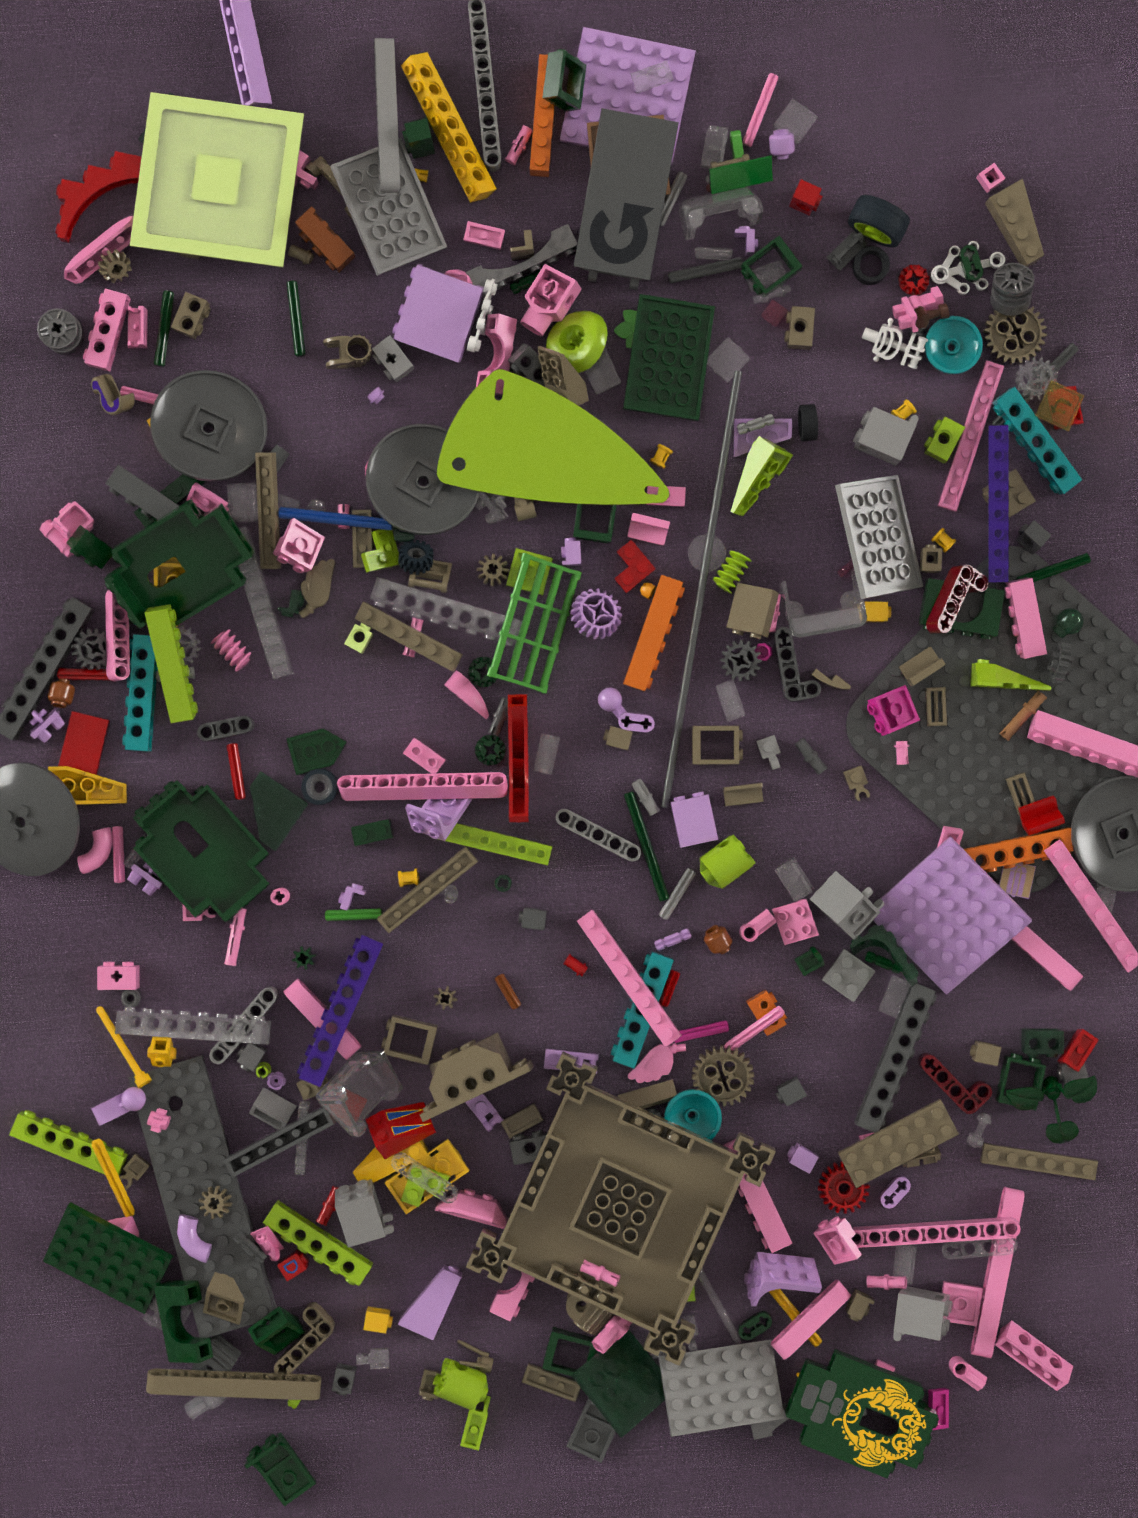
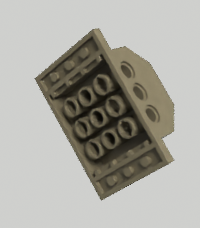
(470, 1073)

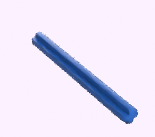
(334, 518)

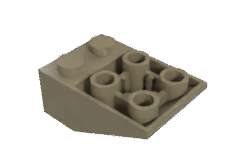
(561, 376)

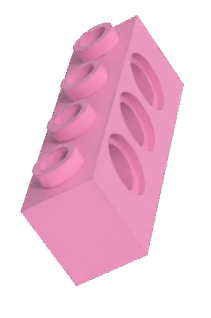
(110, 340)
(1034, 1355)

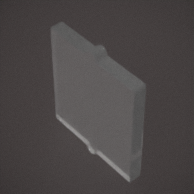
(796, 119)
(727, 359)

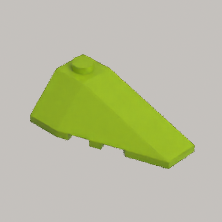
(761, 465)
(995, 676)

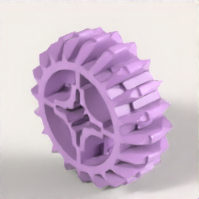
(610, 617)

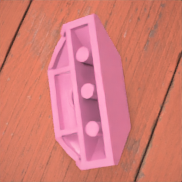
(475, 1208)

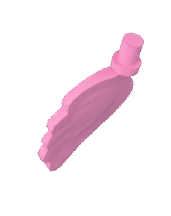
(656, 1063)

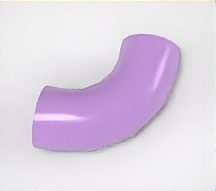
(190, 1240)

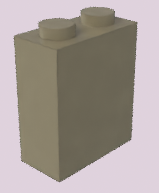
(752, 611)

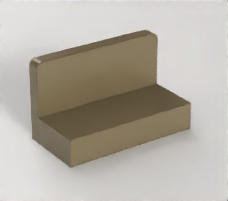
(526, 251)
(921, 666)
(743, 794)

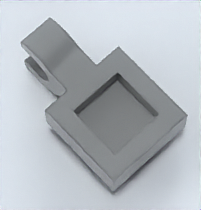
(769, 749)

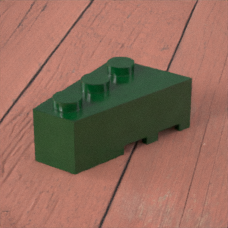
(418, 138)

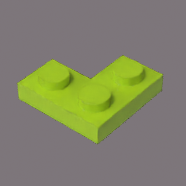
(386, 552)
(414, 1193)

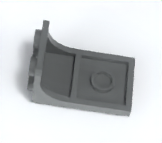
(591, 1433)

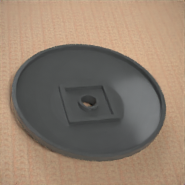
(210, 400)
(394, 487)
(49, 818)
(1096, 833)

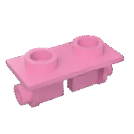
(268, 1242)

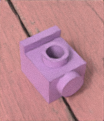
(571, 552)

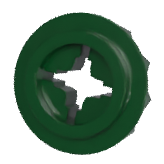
(474, 675)
(499, 749)

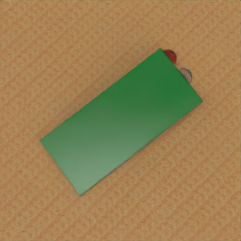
(739, 175)

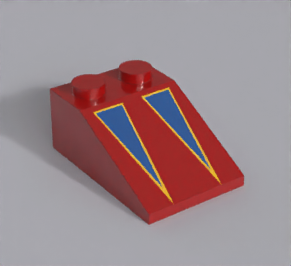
(399, 1128)

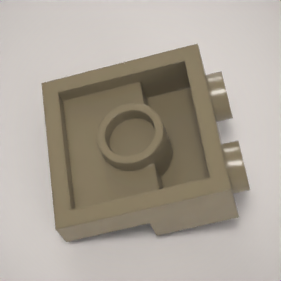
(1019, 494)

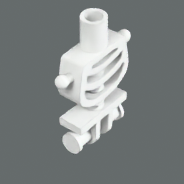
(876, 337)

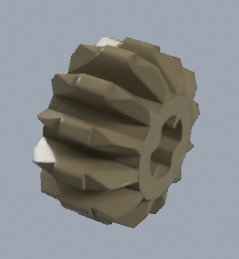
(107, 266)
(499, 571)
(209, 1197)

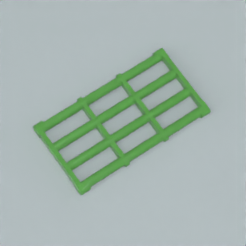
(531, 603)

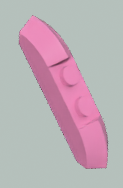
(87, 260)

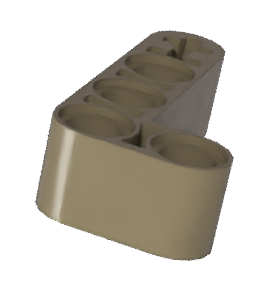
(302, 1344)

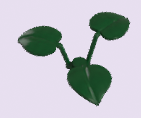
(1079, 1090)

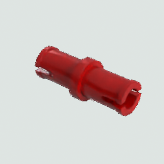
(328, 1208)

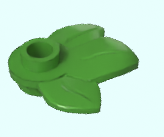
(626, 329)

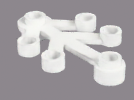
(949, 272)
(489, 289)

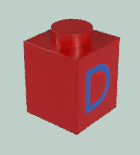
(293, 1264)

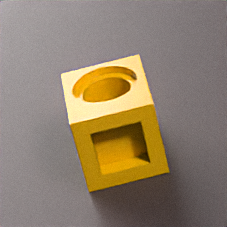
(877, 611)
(377, 1320)

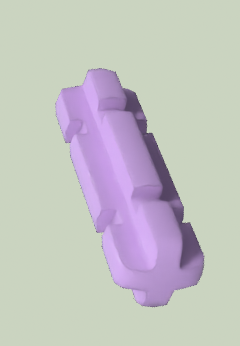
(672, 939)

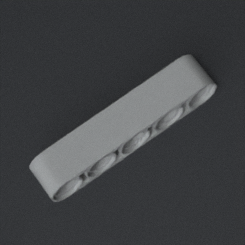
(605, 841)
(264, 1005)

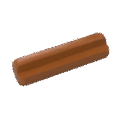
(507, 991)

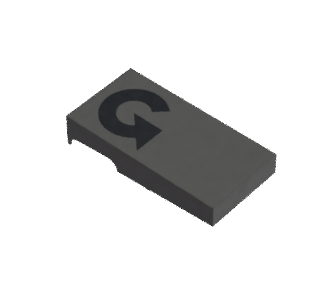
(625, 196)

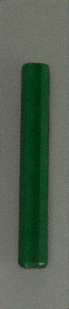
(296, 321)
(163, 329)
(1057, 568)

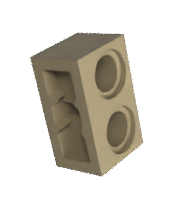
(186, 314)

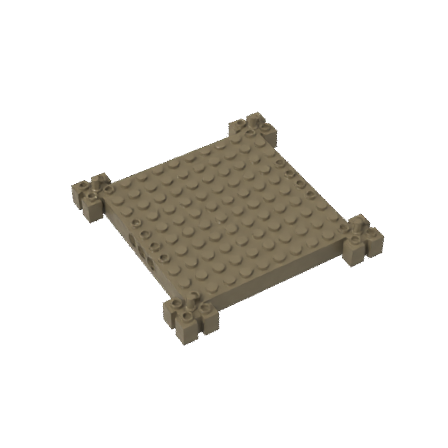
(625, 1197)

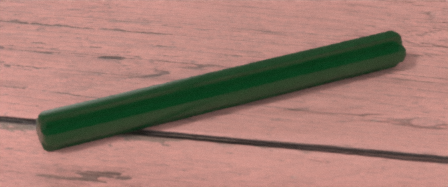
(646, 846)

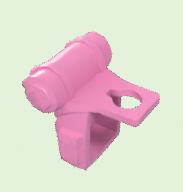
(65, 525)

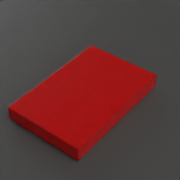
(84, 742)

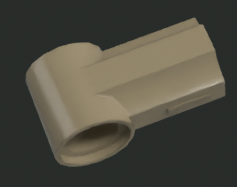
(524, 509)

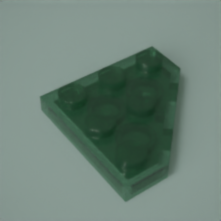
(274, 810)

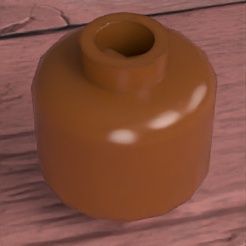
(61, 693)
(718, 939)

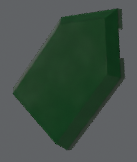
(314, 750)

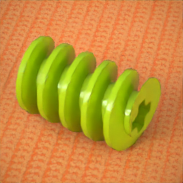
(731, 570)

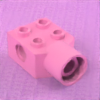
(549, 299)

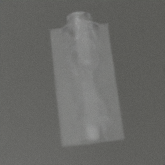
(546, 754)

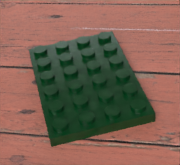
(668, 357)
(107, 1258)

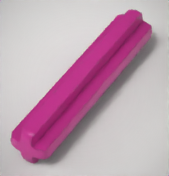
(702, 1031)

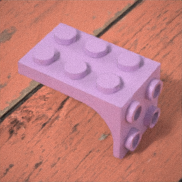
(436, 816)
(780, 1271)

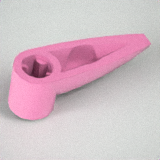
(467, 692)

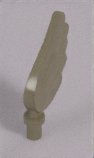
(317, 586)

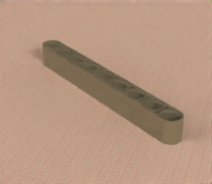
(233, 1384)

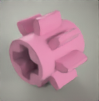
(158, 1120)

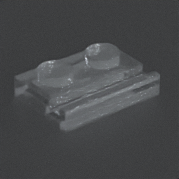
(603, 374)
(242, 502)

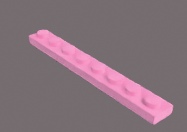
(1093, 905)
(629, 978)

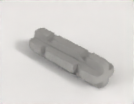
(755, 424)

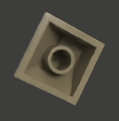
(224, 1299)

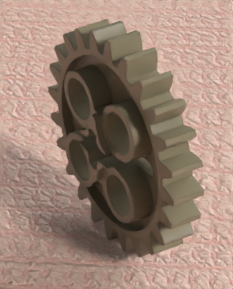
(998, 340)
(739, 1071)

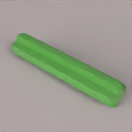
(352, 914)

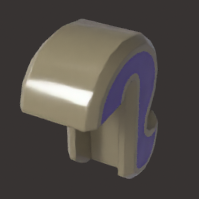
(110, 396)

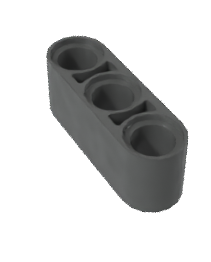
(216, 728)

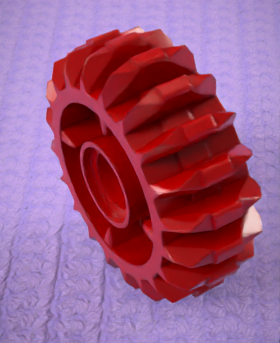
(832, 1195)

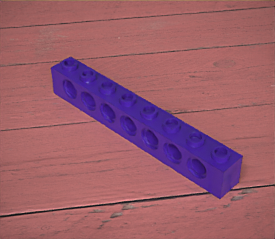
(999, 503)
(372, 949)

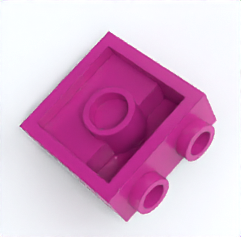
(892, 710)

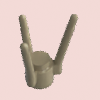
(482, 1363)

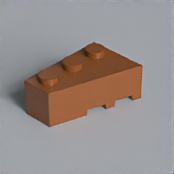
(324, 240)

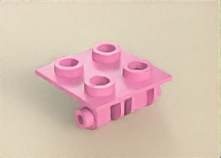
(795, 921)

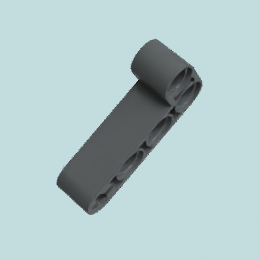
(801, 687)

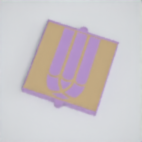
(1017, 880)

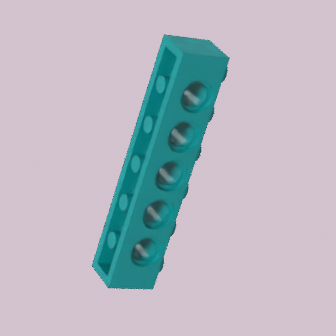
(1069, 476)
(147, 702)
(630, 1057)

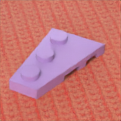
(777, 432)

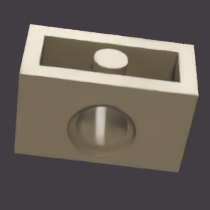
(802, 316)

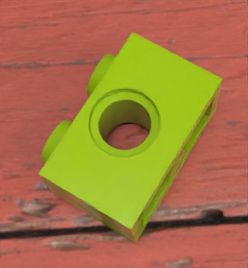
(952, 431)

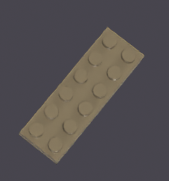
(898, 1143)

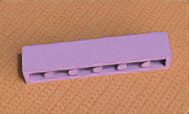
(245, 53)

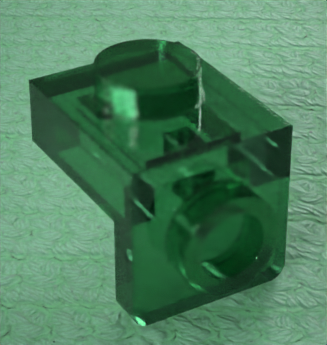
(296, 601)

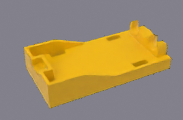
(446, 1161)

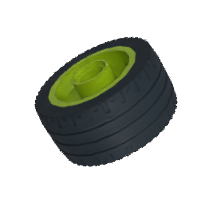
(878, 220)

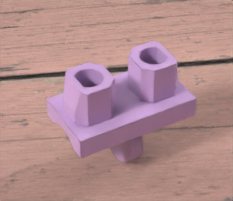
(40, 730)
(137, 874)

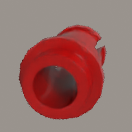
(575, 965)

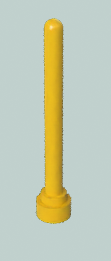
(141, 1077)

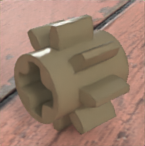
(446, 992)

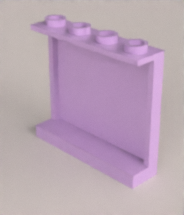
(438, 313)

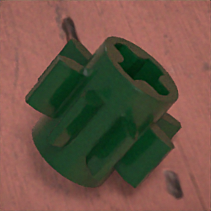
(307, 953)

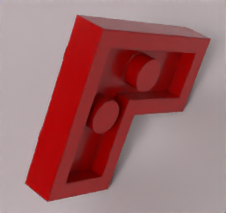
(638, 567)

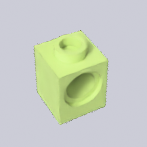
(351, 642)

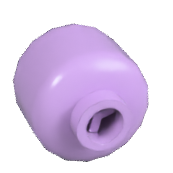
(781, 143)

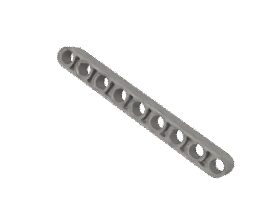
(487, 93)
(387, 115)

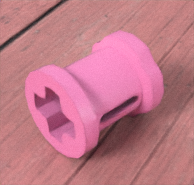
(282, 891)

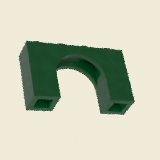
(984, 624)
(179, 1344)

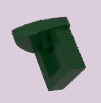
(809, 961)

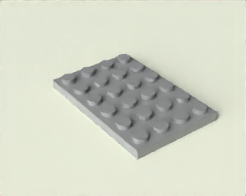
(391, 225)
(879, 536)
(722, 1388)

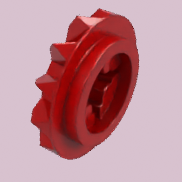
(909, 287)

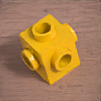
(161, 1052)

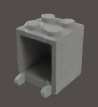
(884, 435)
(846, 905)
(361, 1213)
(922, 1314)

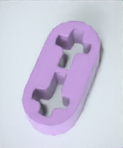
(899, 1194)

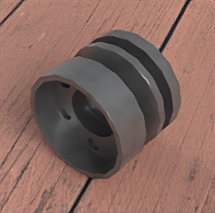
(1012, 289)
(71, 333)

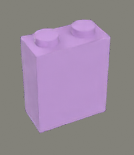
(693, 819)

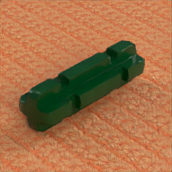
(523, 283)
(882, 962)

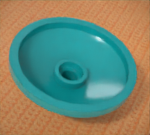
(956, 332)
(706, 1109)

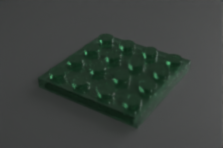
(622, 1383)

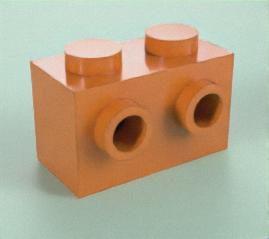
(763, 1004)

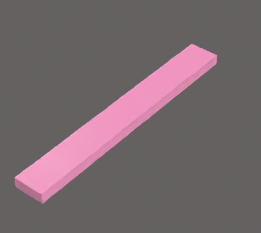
(971, 436)

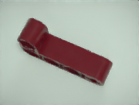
(951, 596)
(950, 1081)

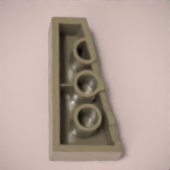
(1016, 222)

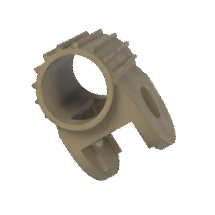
(346, 360)
(587, 1317)

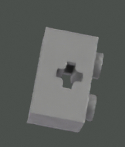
(388, 348)

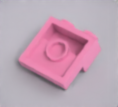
(299, 546)
(836, 1240)

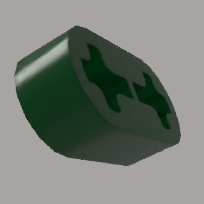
(975, 262)
(757, 1329)

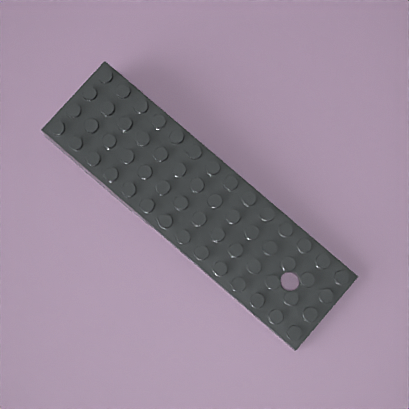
(185, 1164)

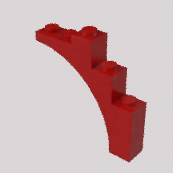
(97, 181)
(518, 758)

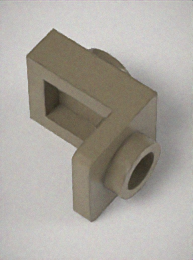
(309, 1090)
(426, 1386)

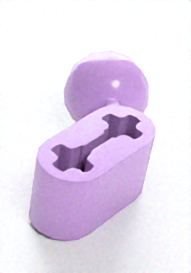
(611, 699)
(130, 1100)

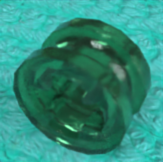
(502, 889)

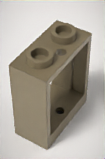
(696, 744)
(386, 1043)

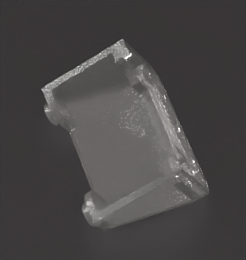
(693, 210)
(359, 1089)

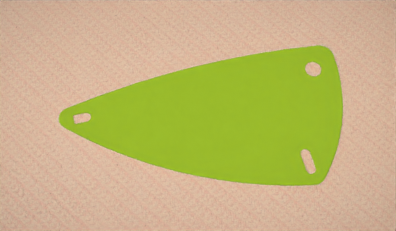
(541, 449)

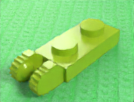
(475, 1426)

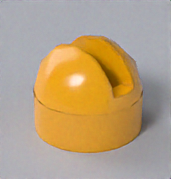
(647, 590)

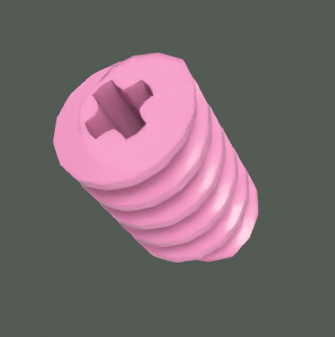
(231, 650)

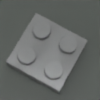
(848, 975)

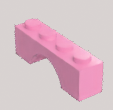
(501, 332)
(506, 1301)

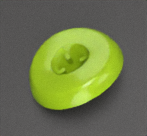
(579, 338)

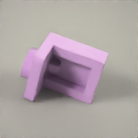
(751, 243)
(346, 898)

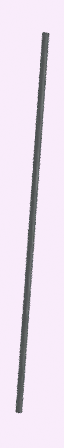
(701, 589)

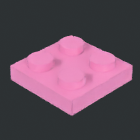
(965, 1302)

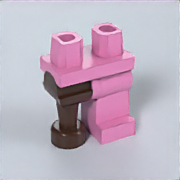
(918, 310)

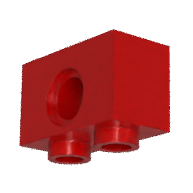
(806, 197)

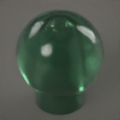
(1068, 622)

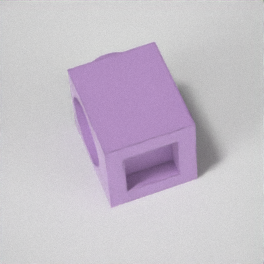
(802, 1157)

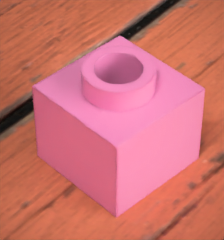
(992, 172)

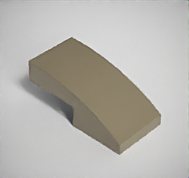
(835, 682)

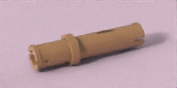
(1022, 716)

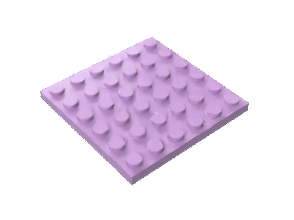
(609, 82)
(950, 915)

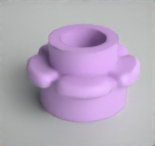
(376, 395)
(276, 1085)

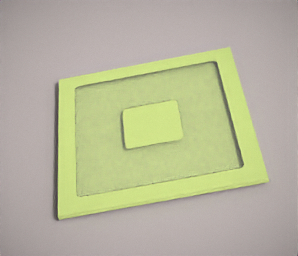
(216, 179)

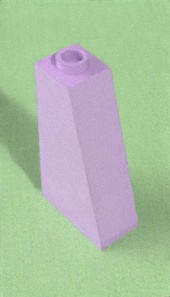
(431, 1305)

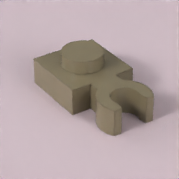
(856, 779)
(135, 1169)

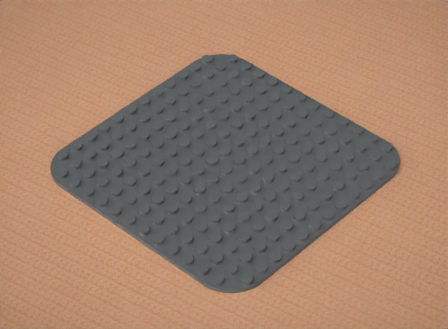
(963, 767)

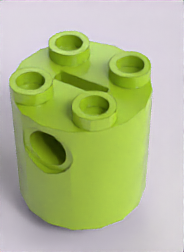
(725, 862)
(460, 1384)

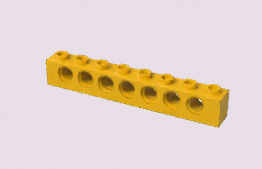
(448, 127)

